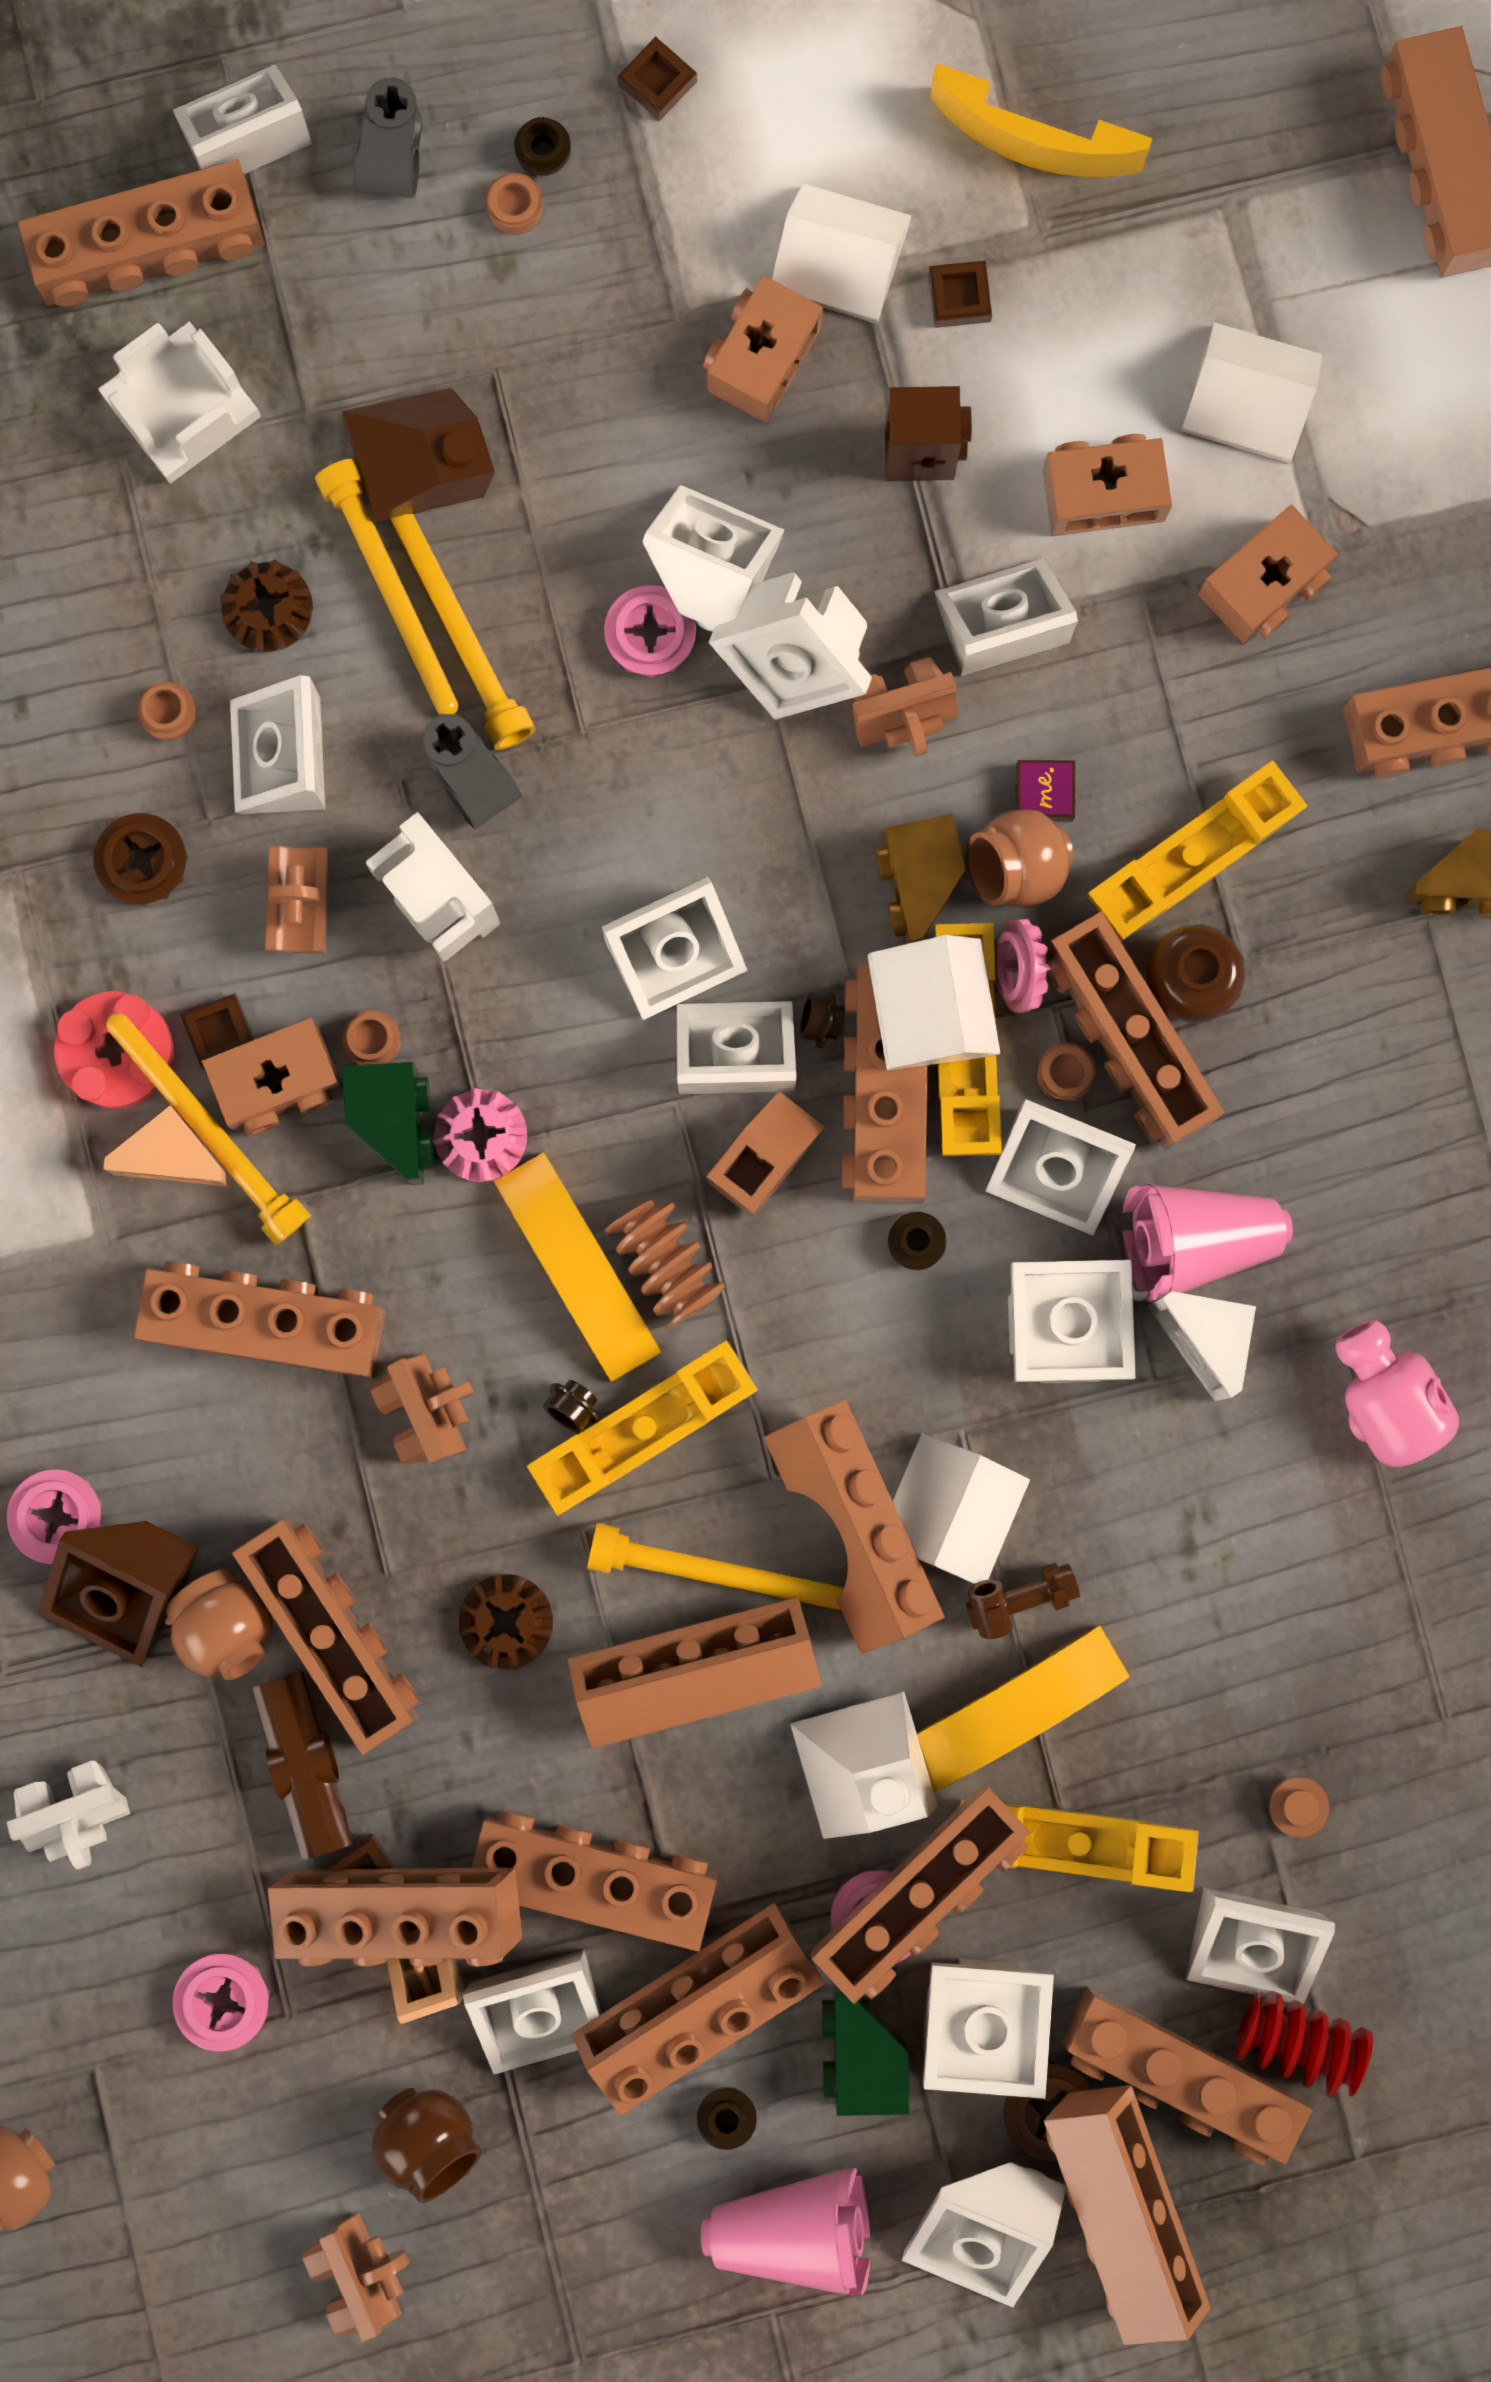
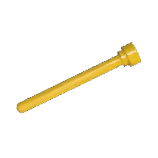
(343, 487)
(506, 721)
(277, 1212)
(614, 1551)

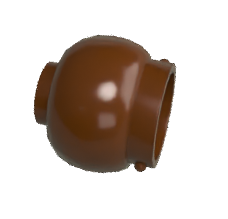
(1195, 973)
(424, 2142)

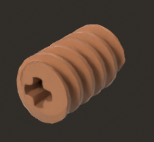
(665, 1261)

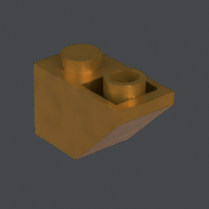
(924, 870)
(1457, 880)

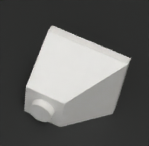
(709, 555)
(864, 1767)
(990, 2231)

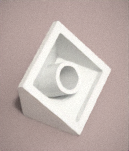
(245, 121)
(840, 251)
(1252, 393)
(1005, 616)
(278, 748)
(674, 948)
(933, 1002)
(735, 1047)
(1059, 1167)
(1210, 1337)
(957, 1507)
(1257, 1945)
(532, 2010)

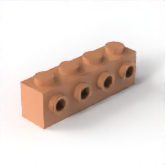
(1447, 145)
(141, 234)
(1420, 723)
(1133, 1031)
(884, 1111)
(261, 1322)
(326, 1634)
(694, 1673)
(598, 1882)
(919, 1893)
(395, 1915)
(697, 2009)
(1186, 2076)
(1127, 2215)

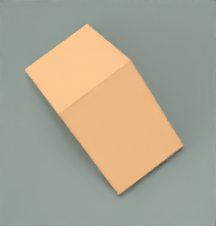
(167, 1152)
(424, 1989)

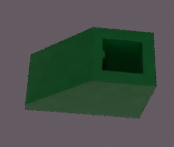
(385, 1112)
(868, 2061)

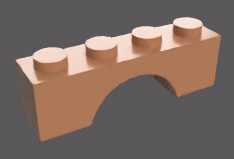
(885, 1582)

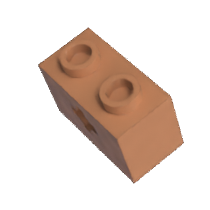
(760, 380)
(1082, 502)
(1285, 547)
(242, 1071)

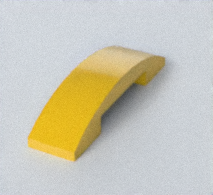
(1031, 143)
(1197, 851)
(969, 1087)
(577, 1267)
(642, 1428)
(1020, 1708)
(1108, 1847)

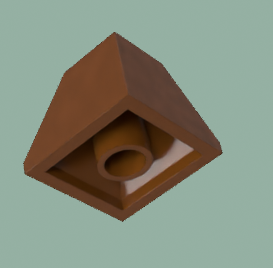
(419, 453)
(116, 1585)

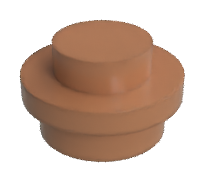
(166, 711)
(371, 1038)
(1299, 1807)

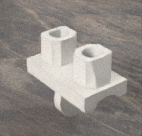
(71, 1824)

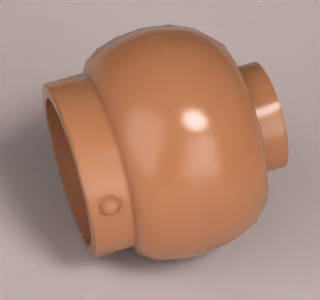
(1019, 859)
(219, 1626)
(23, 2178)

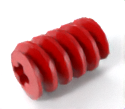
(1305, 2042)

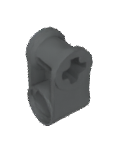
(389, 148)
(473, 777)

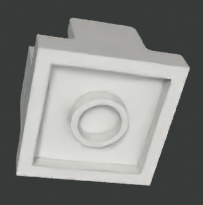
(177, 397)
(793, 652)
(433, 888)
(1071, 1321)
(987, 2028)

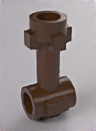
(992, 1608)

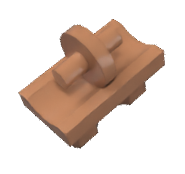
(906, 712)
(297, 900)
(430, 1405)
(363, 2276)

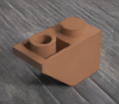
(764, 1154)

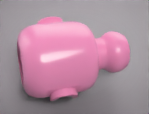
(1394, 1398)

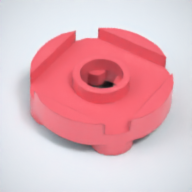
(85, 1032)

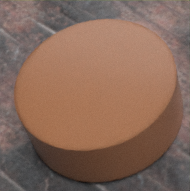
(514, 203)
(1066, 1072)

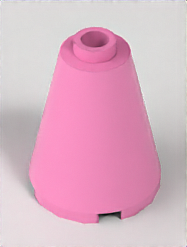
(1198, 1236)
(796, 2234)

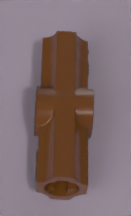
(302, 1766)

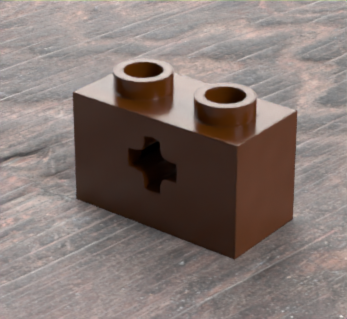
(925, 433)

